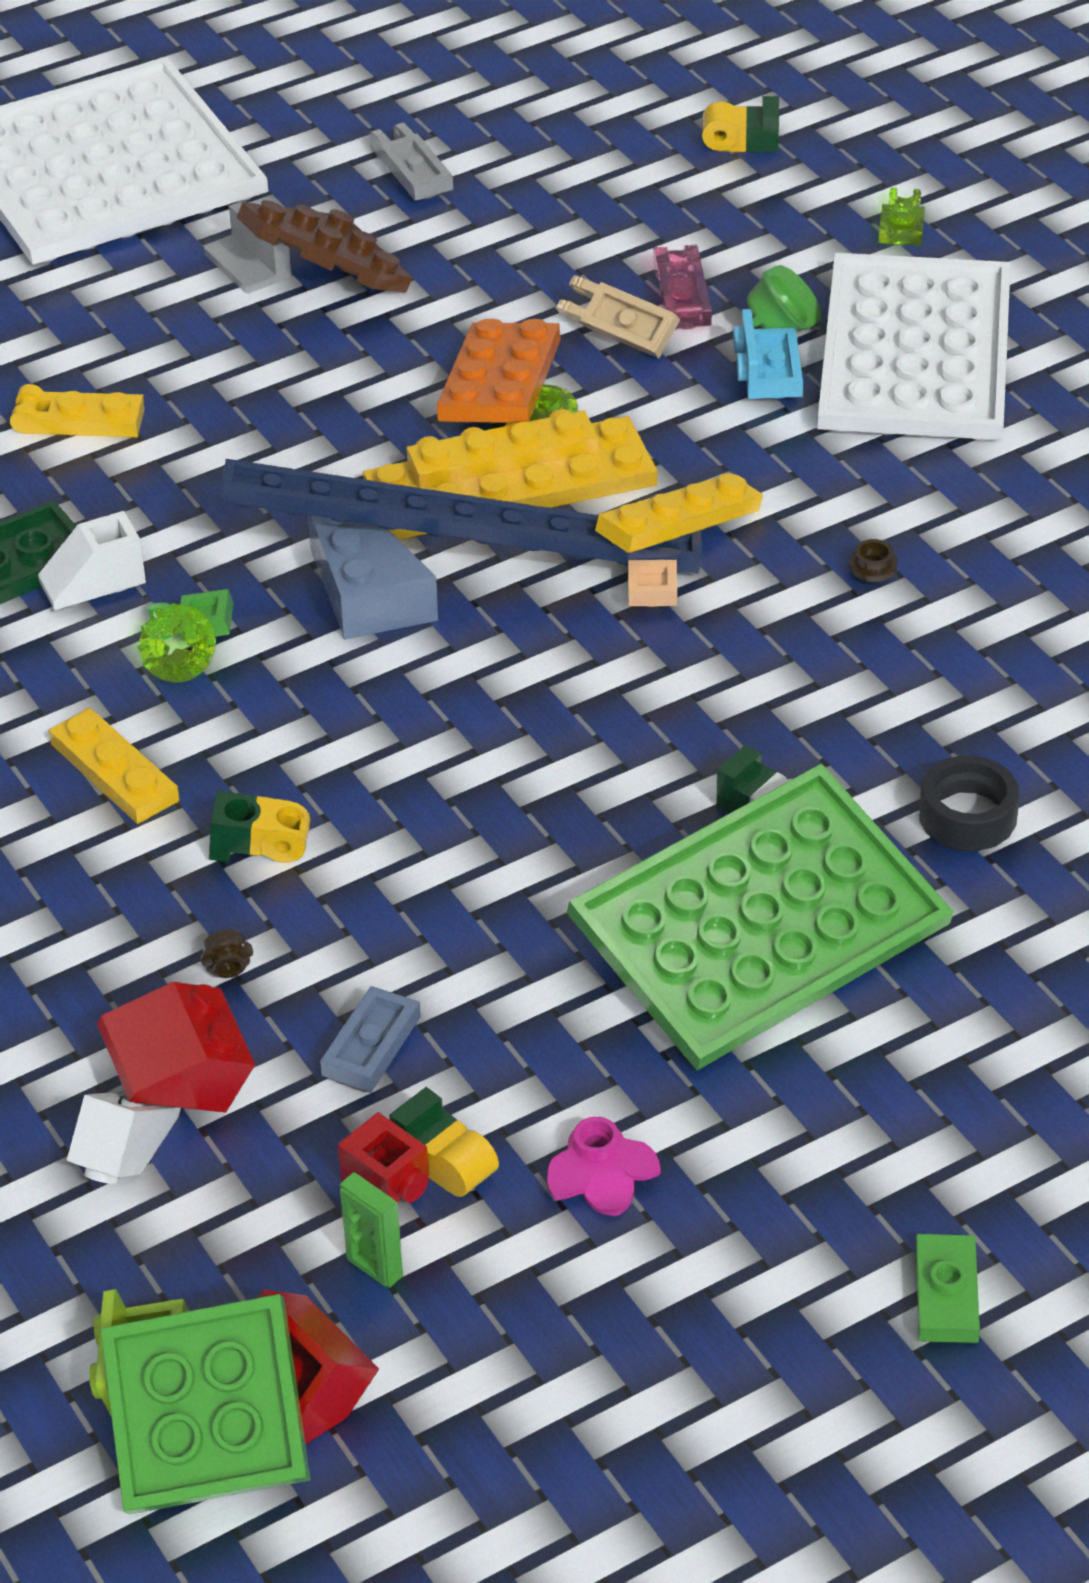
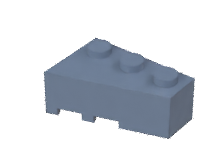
(371, 578)

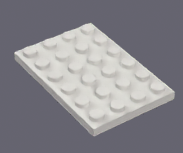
(916, 347)

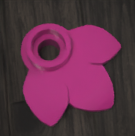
(601, 1166)

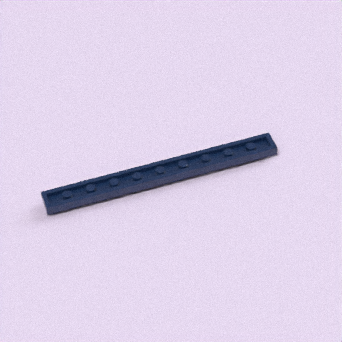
(438, 513)

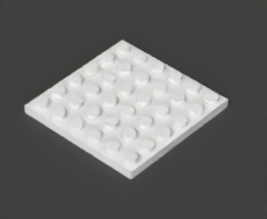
(115, 161)

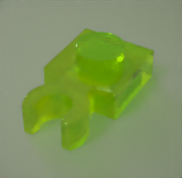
(902, 219)

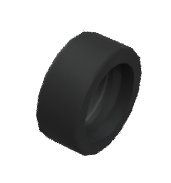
(969, 830)

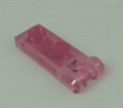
(683, 285)

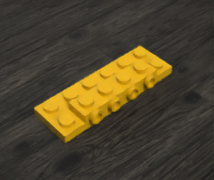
(528, 462)

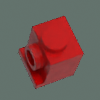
(386, 1158)

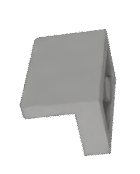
(247, 258)

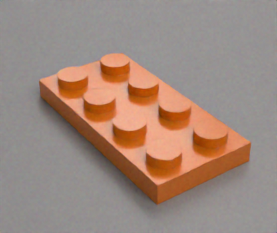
(499, 372)

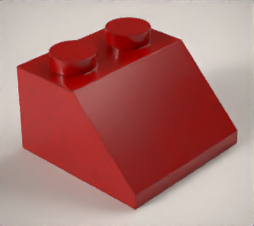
(178, 1048)
(326, 1365)

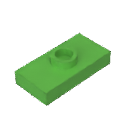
(371, 1230)
(947, 1288)

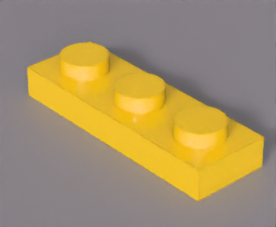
(114, 765)

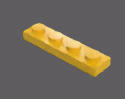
(678, 512)

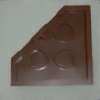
(326, 241)

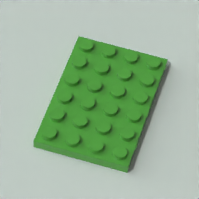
(759, 915)

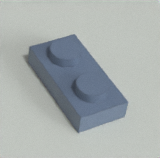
(370, 1039)

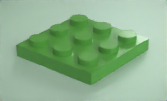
(204, 1404)

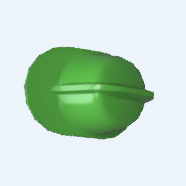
(783, 301)

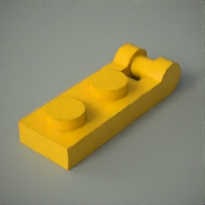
(77, 413)

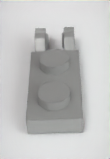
(412, 162)

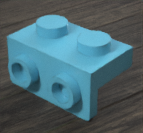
(767, 360)

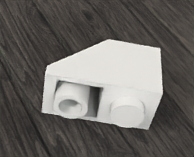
(94, 562)

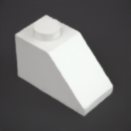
(118, 1135)

